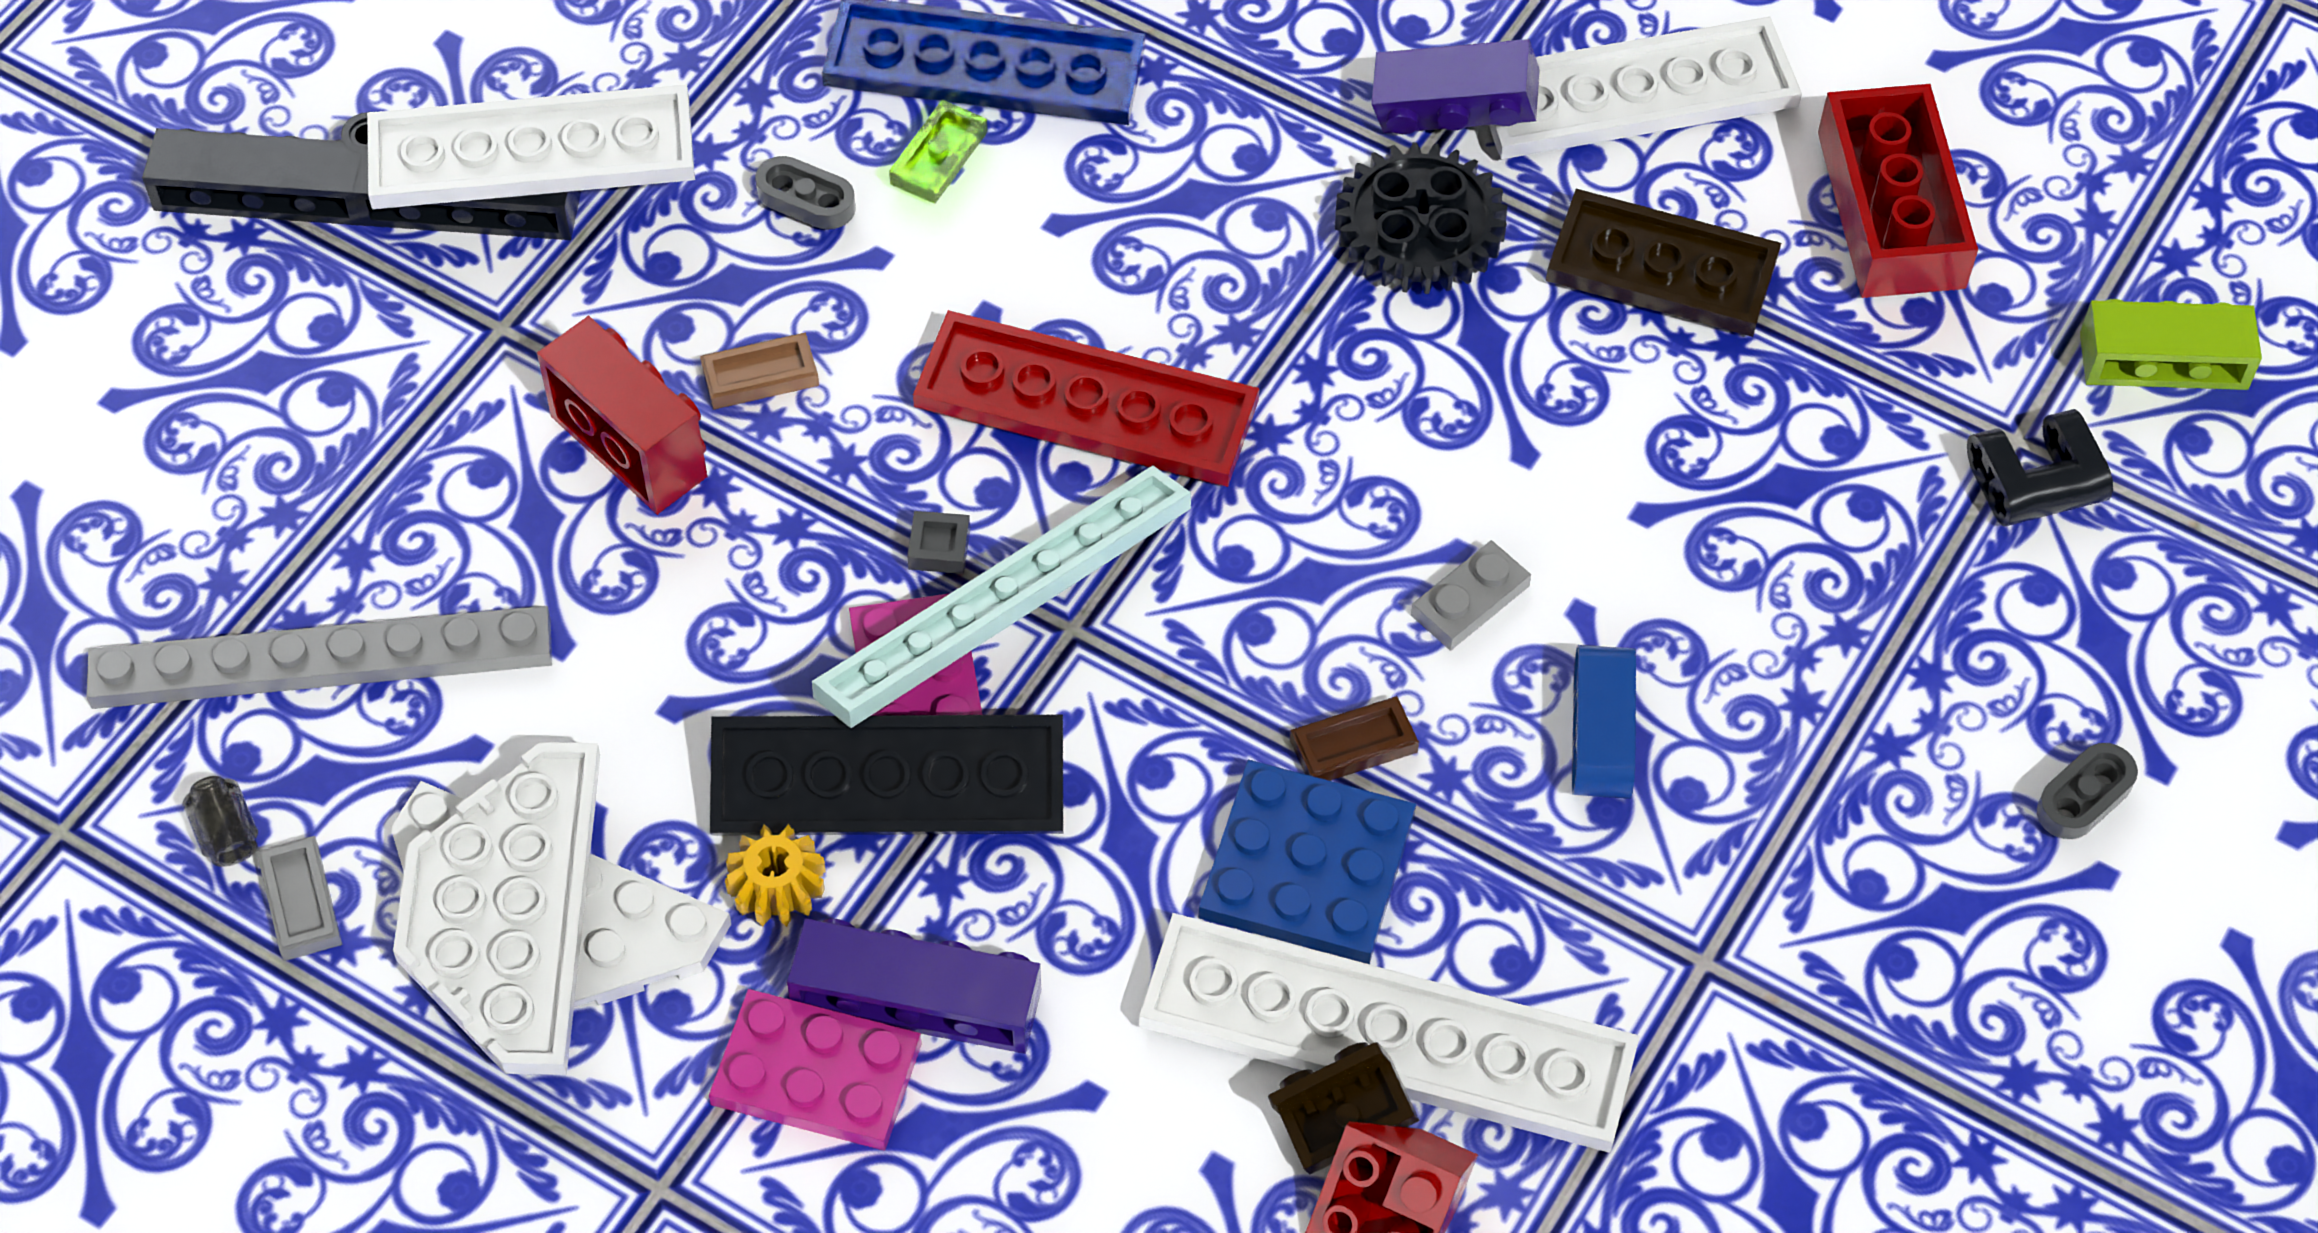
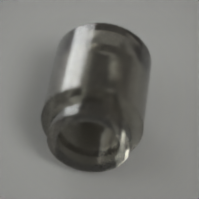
(221, 820)

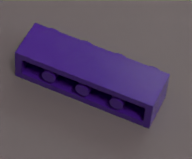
(917, 984)

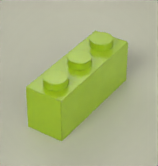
(2170, 344)

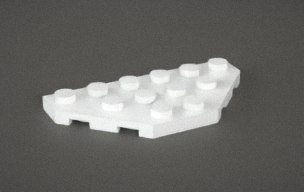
(500, 907)
(630, 923)

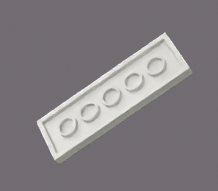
(1654, 87)
(529, 146)

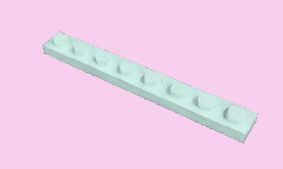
(1000, 596)

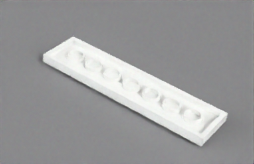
(1444, 1040)

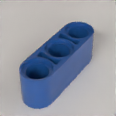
(1604, 721)

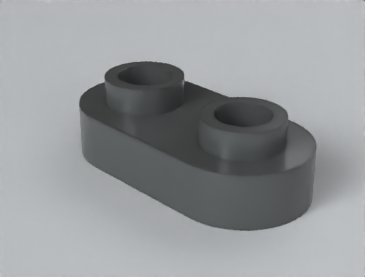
(808, 192)
(2083, 793)

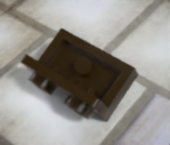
(1354, 1088)

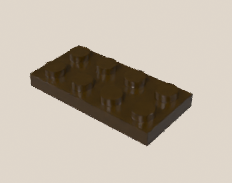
(1663, 262)

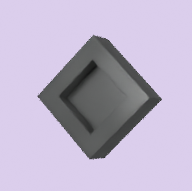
(939, 542)

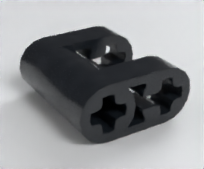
(2019, 495)

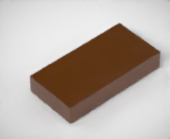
(1354, 740)

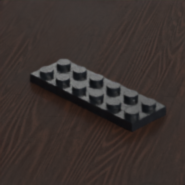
(887, 775)

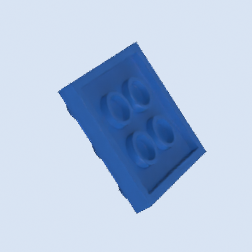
(1307, 861)

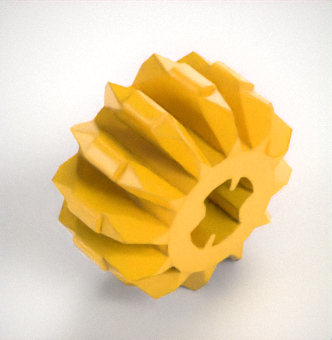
(778, 855)

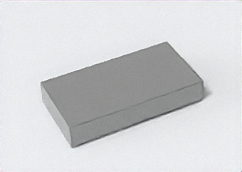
(299, 898)

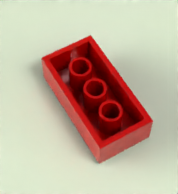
(1897, 191)

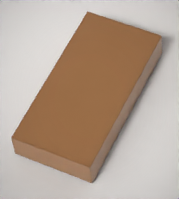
(759, 370)

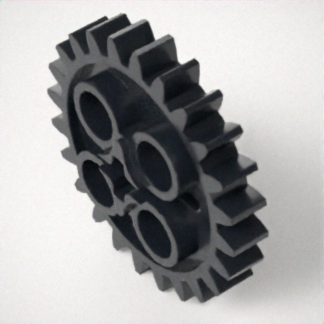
(1420, 218)

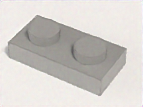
(1470, 595)

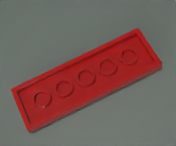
(1087, 398)

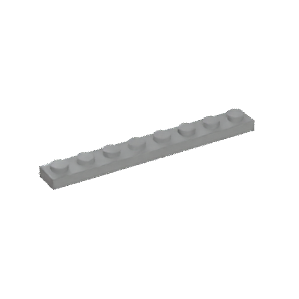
(319, 657)

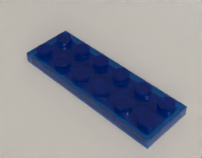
(985, 60)

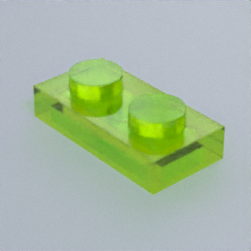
(938, 151)

